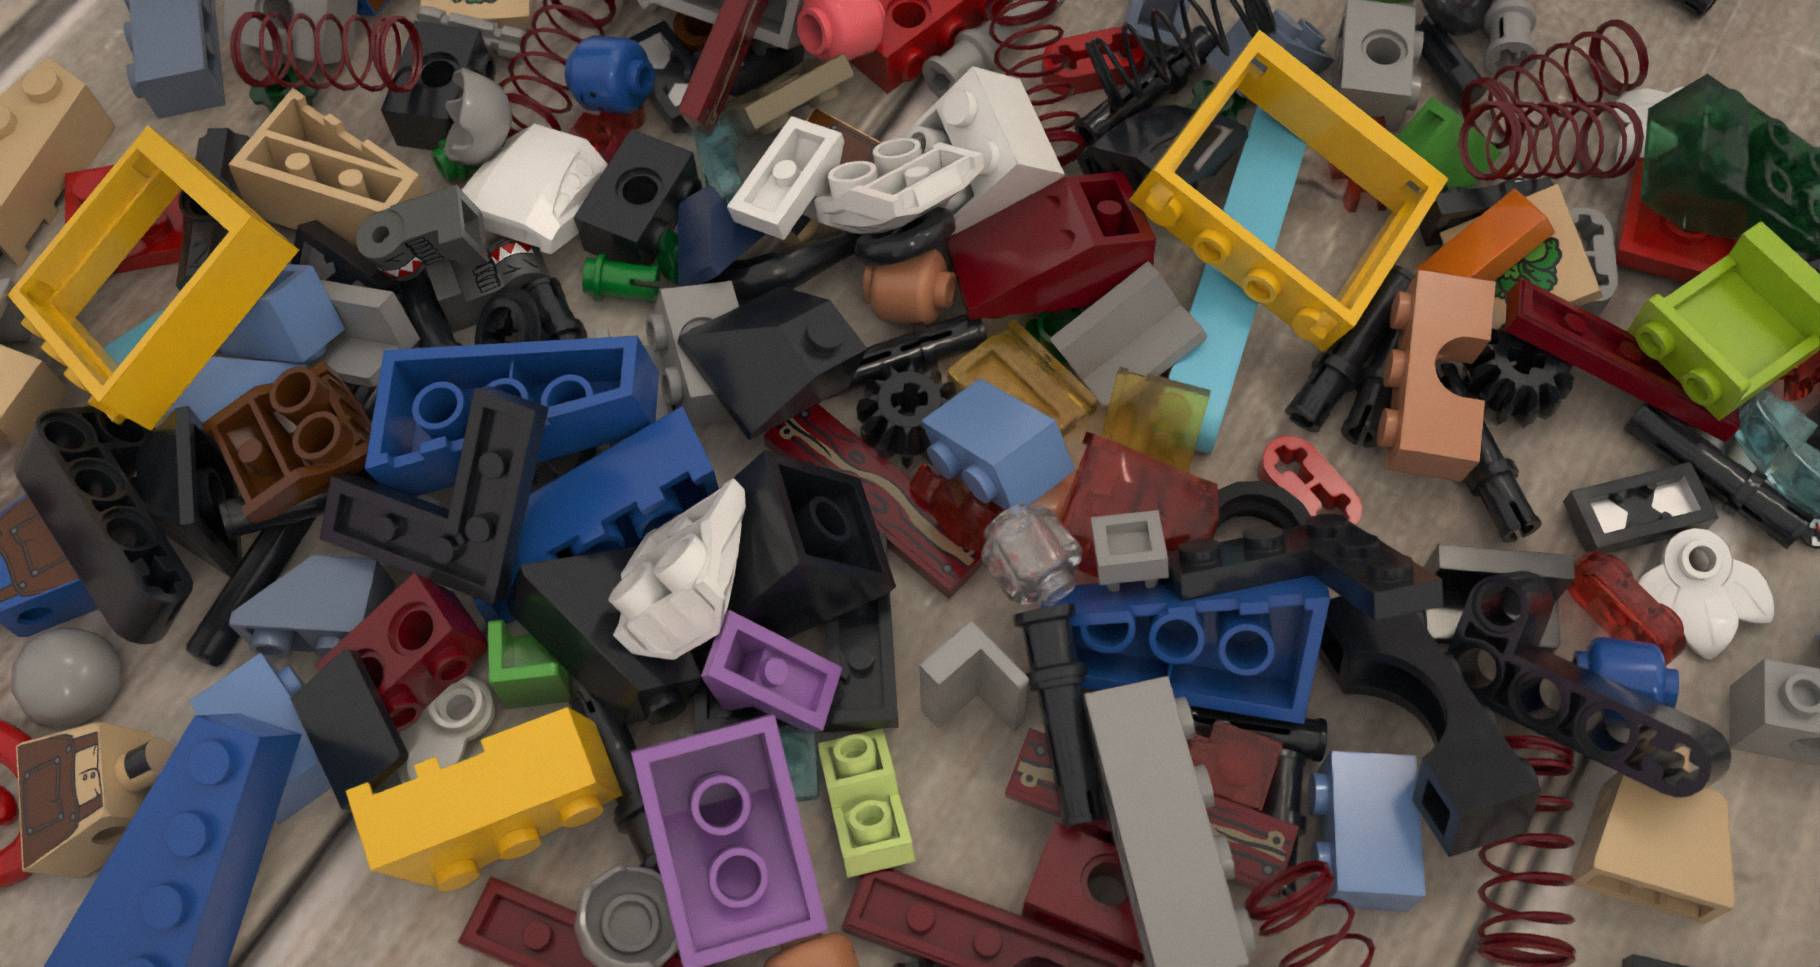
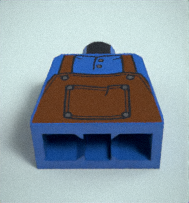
(35, 575)

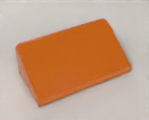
(1493, 240)

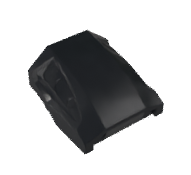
(1144, 137)

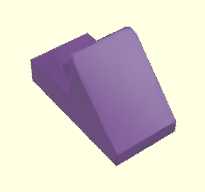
(769, 673)

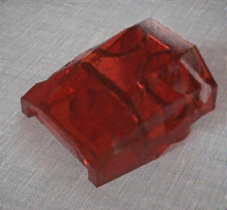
(1126, 481)

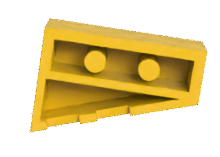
(487, 805)

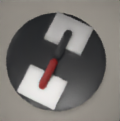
(1811, 534)

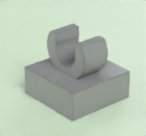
(1129, 549)

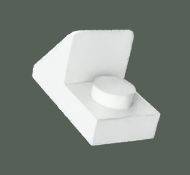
(788, 178)

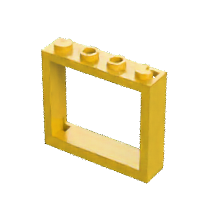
(1338, 134)
(195, 320)

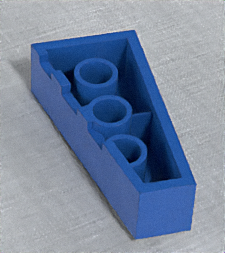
(424, 398)
(614, 498)
(1222, 651)
(189, 853)

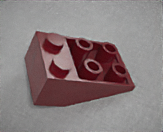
(1052, 248)

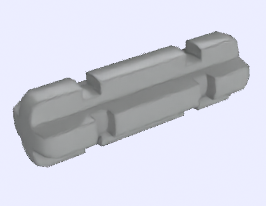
(503, 40)

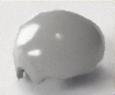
(479, 118)
(66, 677)
(625, 919)

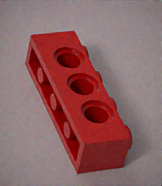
(915, 33)

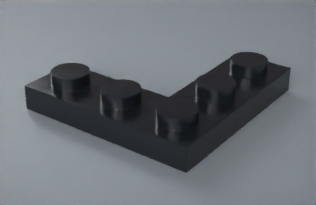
(475, 540)
(1327, 547)
(867, 684)

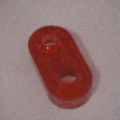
(1622, 606)

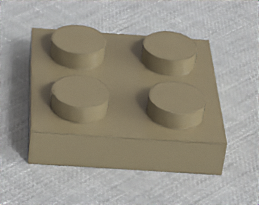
(769, 104)

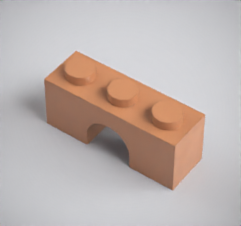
(1428, 425)

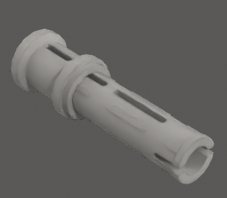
(1510, 29)
(974, 49)

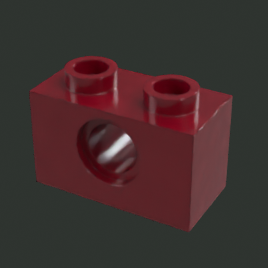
(1062, 896)

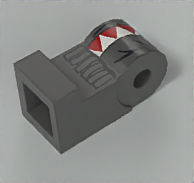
(424, 233)
(467, 291)

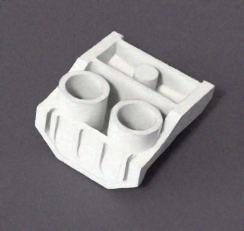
(536, 186)
(896, 187)
(681, 578)

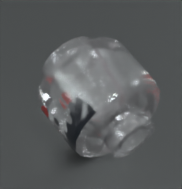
(1031, 555)

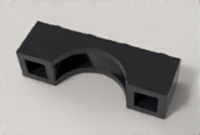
(1472, 780)

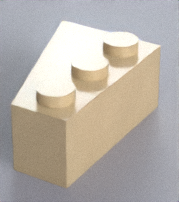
(45, 131)
(313, 169)

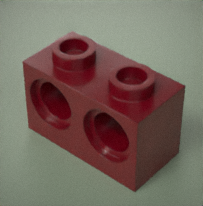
(415, 646)

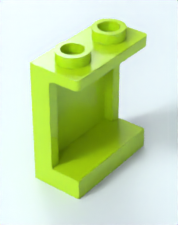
(1735, 323)

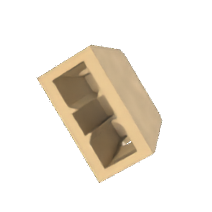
(1659, 849)

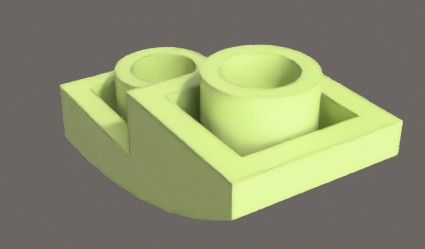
(866, 803)

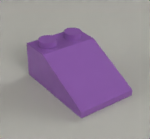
(729, 841)

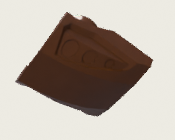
(291, 438)

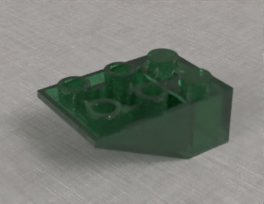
(1728, 166)

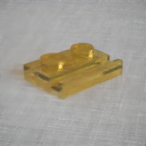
(1029, 373)
(1156, 416)

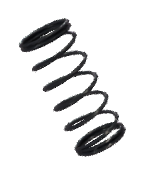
(1255, 10)

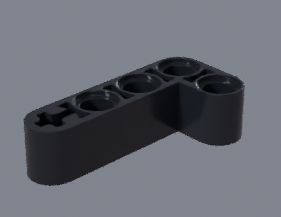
(79, 481)
(1583, 693)

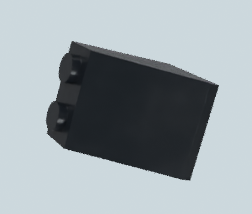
(804, 547)

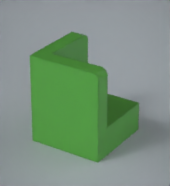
(1435, 138)
(524, 670)

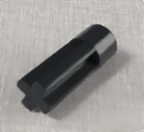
(1448, 61)

